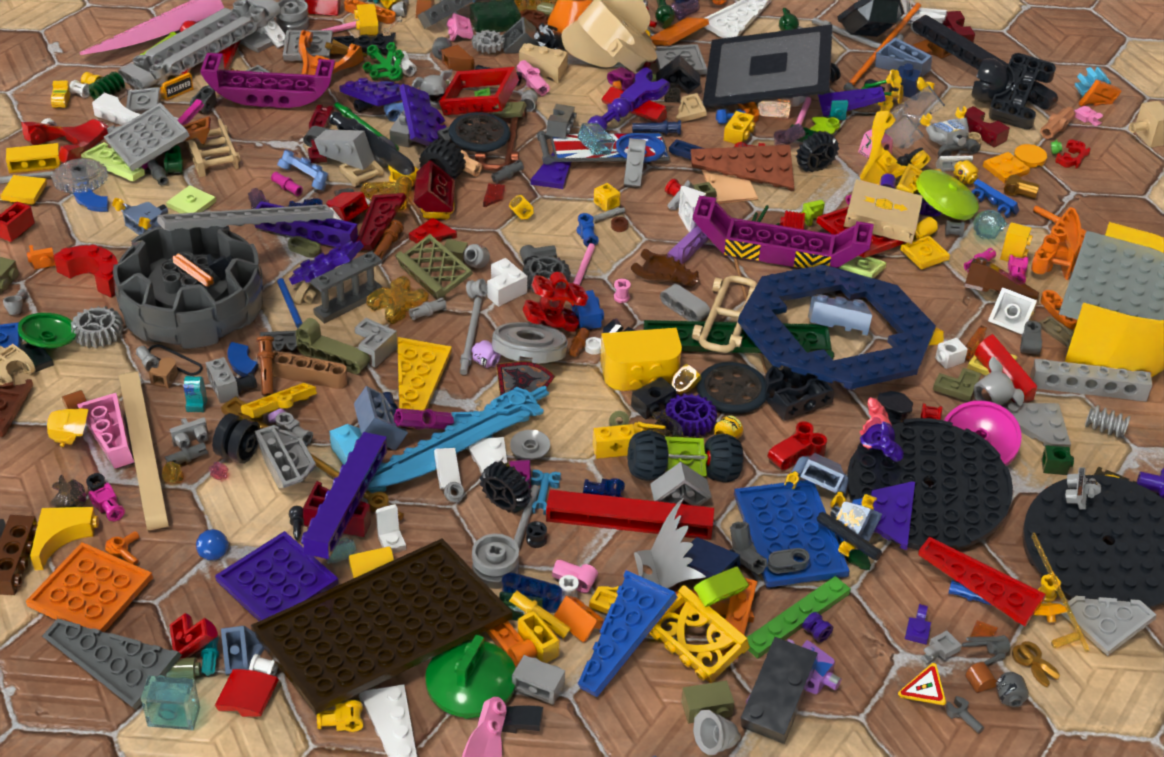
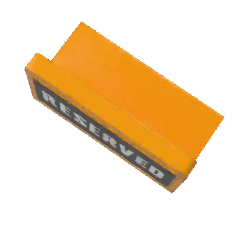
(177, 86)

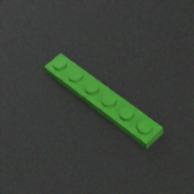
(792, 619)

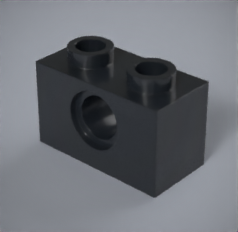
(652, 397)

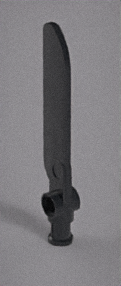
(378, 146)

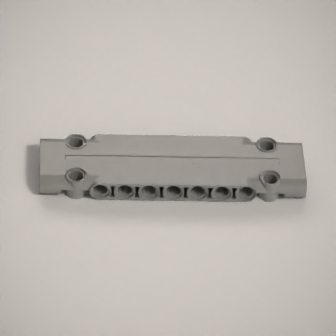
(193, 43)

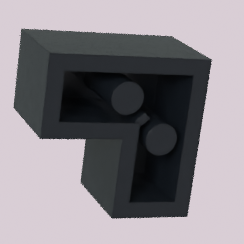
(681, 73)

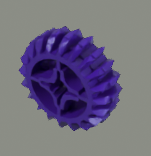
(693, 413)

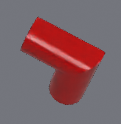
(191, 638)

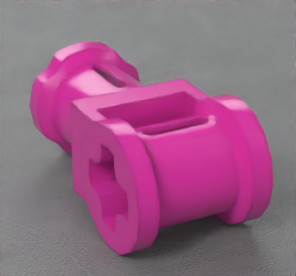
(1017, 267)
(107, 502)

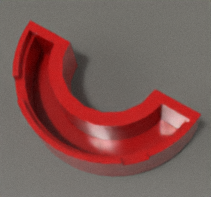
(88, 260)

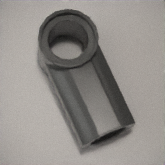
(528, 252)

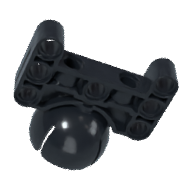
(1001, 83)

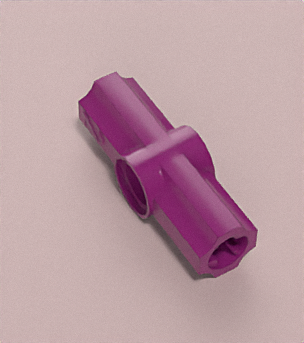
(414, 419)

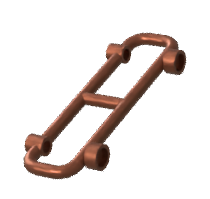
(511, 156)

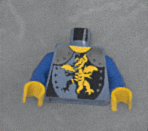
(858, 517)

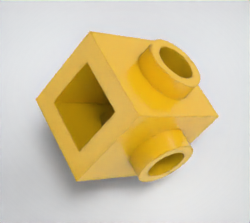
(606, 197)

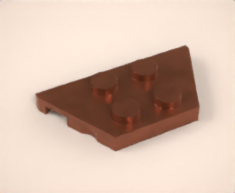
(11, 401)

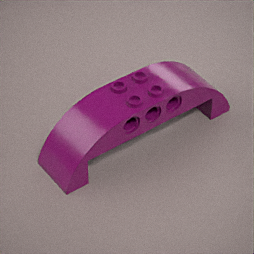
(266, 88)

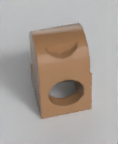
(165, 373)

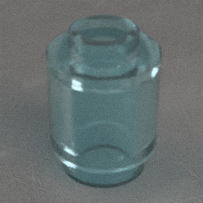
(342, 550)

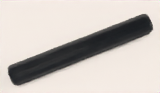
(849, 536)

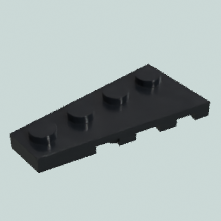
(365, 41)

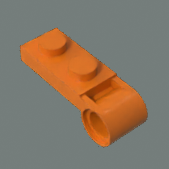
(511, 642)

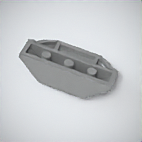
(284, 455)

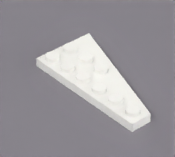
(735, 18)

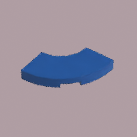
(92, 201)
(240, 360)

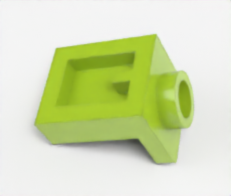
(812, 211)

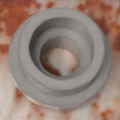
(454, 486)

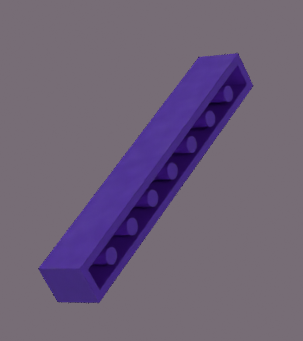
(344, 495)

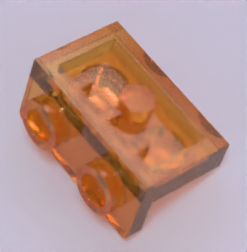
(776, 108)

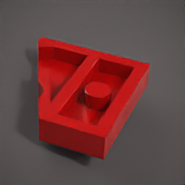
(433, 227)

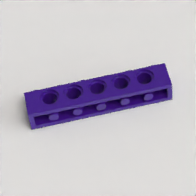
(328, 232)

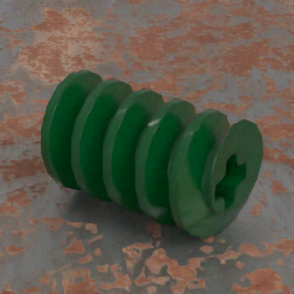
(108, 84)

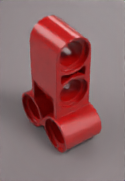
(800, 444)

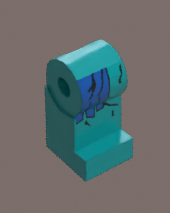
(195, 394)

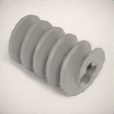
(1107, 421)

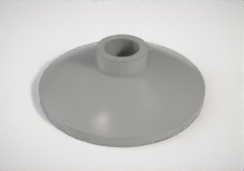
(530, 444)

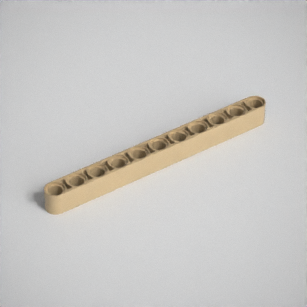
(143, 451)

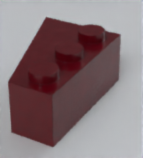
(357, 525)

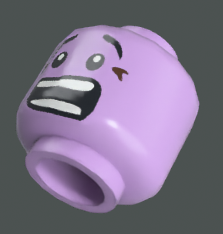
(485, 355)

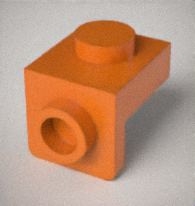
(41, 258)

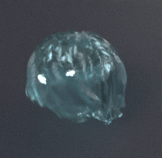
(989, 224)

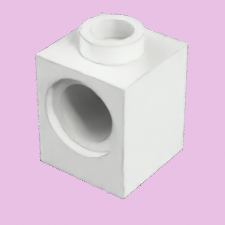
(951, 353)

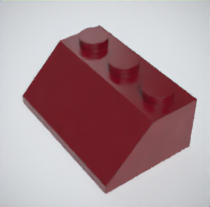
(434, 189)

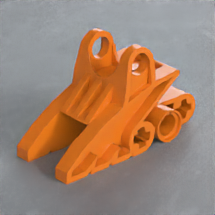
(1060, 246)

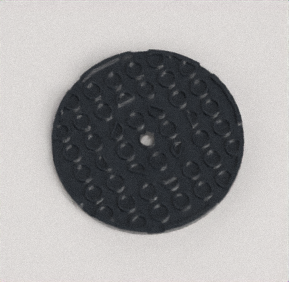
(968, 476)
(1075, 546)

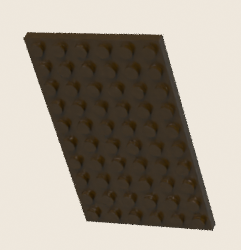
(379, 624)

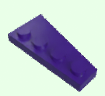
(855, 98)
(552, 175)

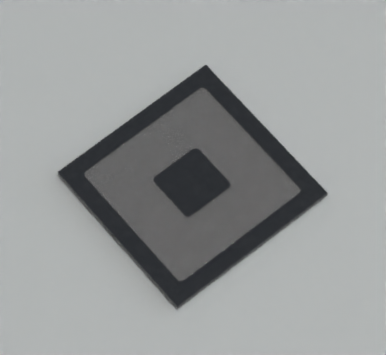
(769, 66)

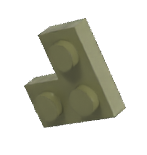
(959, 388)

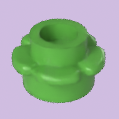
(1056, 147)

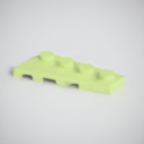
(112, 162)

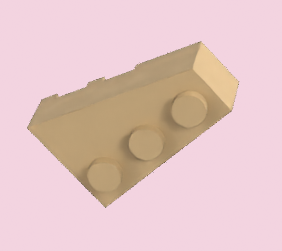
(549, 61)

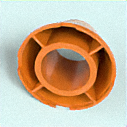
(567, 12)

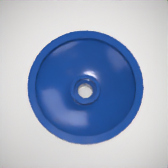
(651, 141)

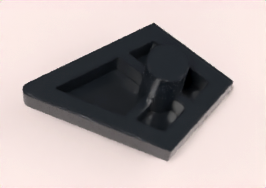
(613, 326)

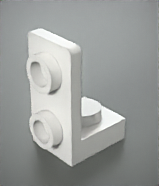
(274, 32)
(389, 529)

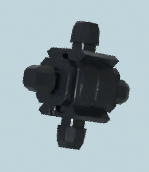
(549, 37)

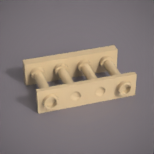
(198, 155)

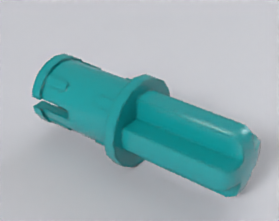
(209, 657)

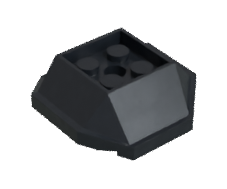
(871, 17)

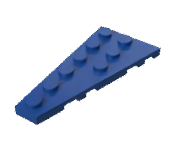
(627, 624)

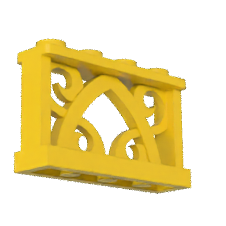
(728, 636)

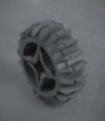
(545, 267)

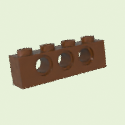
(15, 550)

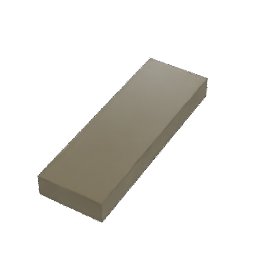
(1057, 330)

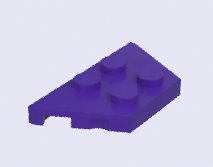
(896, 510)

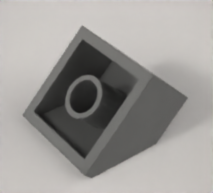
(518, 34)

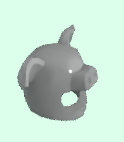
(434, 85)
(998, 386)

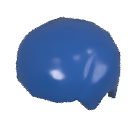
(212, 544)

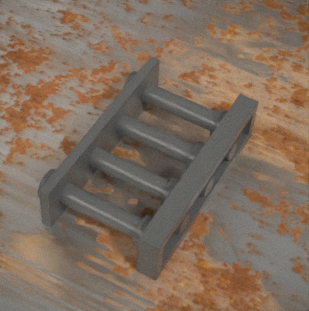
(352, 299)

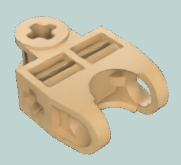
(14, 361)

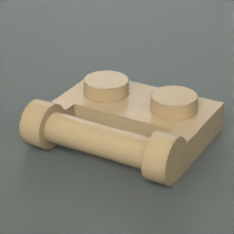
(352, 172)

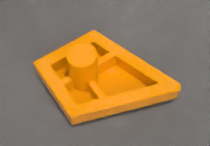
(1050, 610)

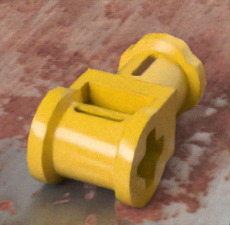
(342, 717)

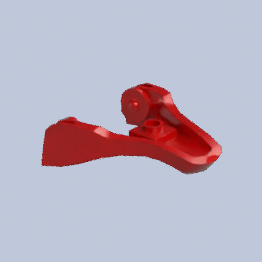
(82, 136)

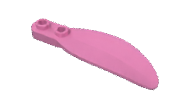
(486, 738)

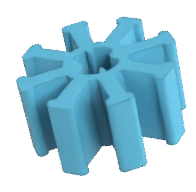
(1087, 81)

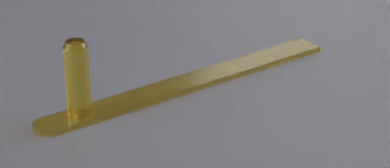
(1070, 638)

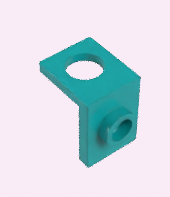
(839, 109)

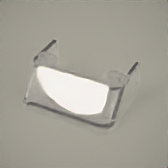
(908, 116)

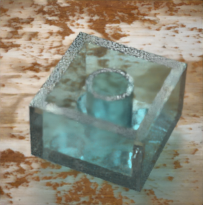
(170, 702)

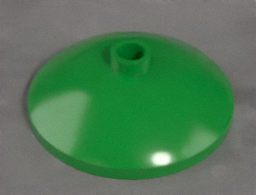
(46, 330)

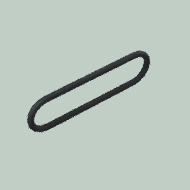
(180, 355)

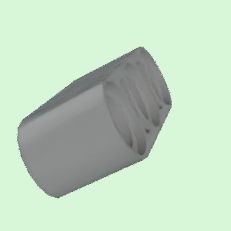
(684, 303)

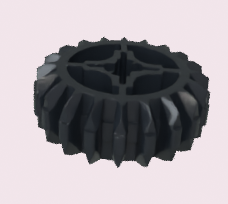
(817, 151)
(505, 487)

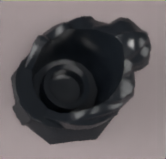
(896, 405)

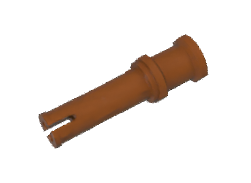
(389, 237)
(265, 356)

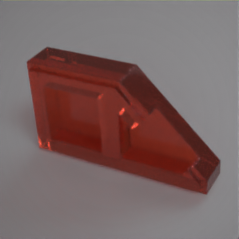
(493, 194)

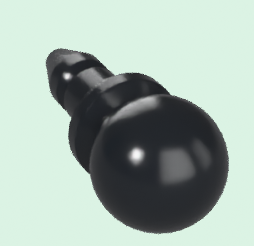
(906, 159)
(296, 520)

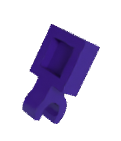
(917, 627)

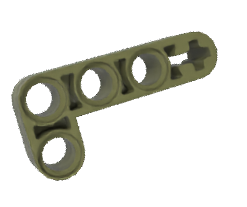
(314, 345)

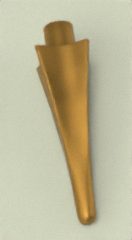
(338, 48)

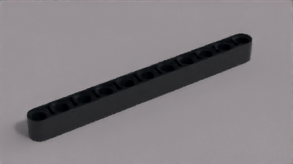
(973, 54)

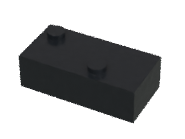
(779, 690)

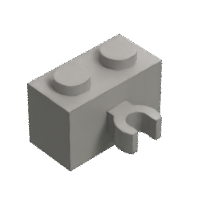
(399, 132)

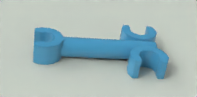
(544, 480)

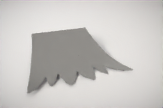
(667, 555)

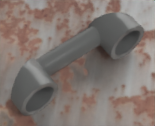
(971, 145)

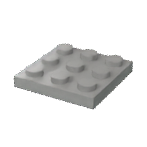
(317, 46)
(690, 53)

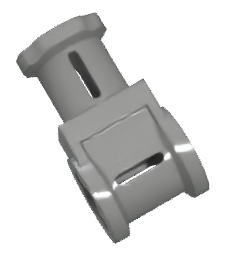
(286, 422)

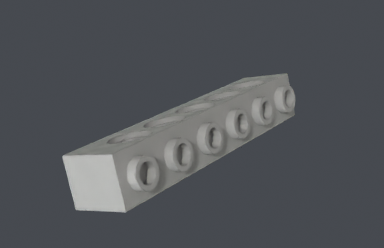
(1091, 380)

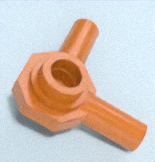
(118, 547)

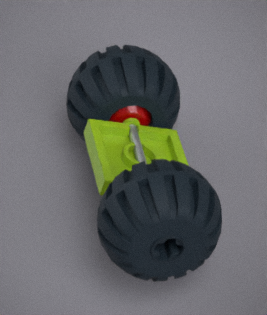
(653, 455)

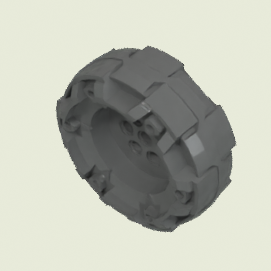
(171, 305)

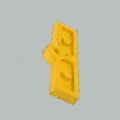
(281, 399)

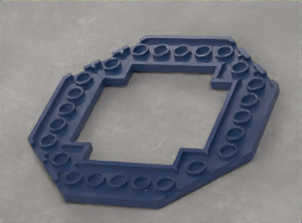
(781, 347)

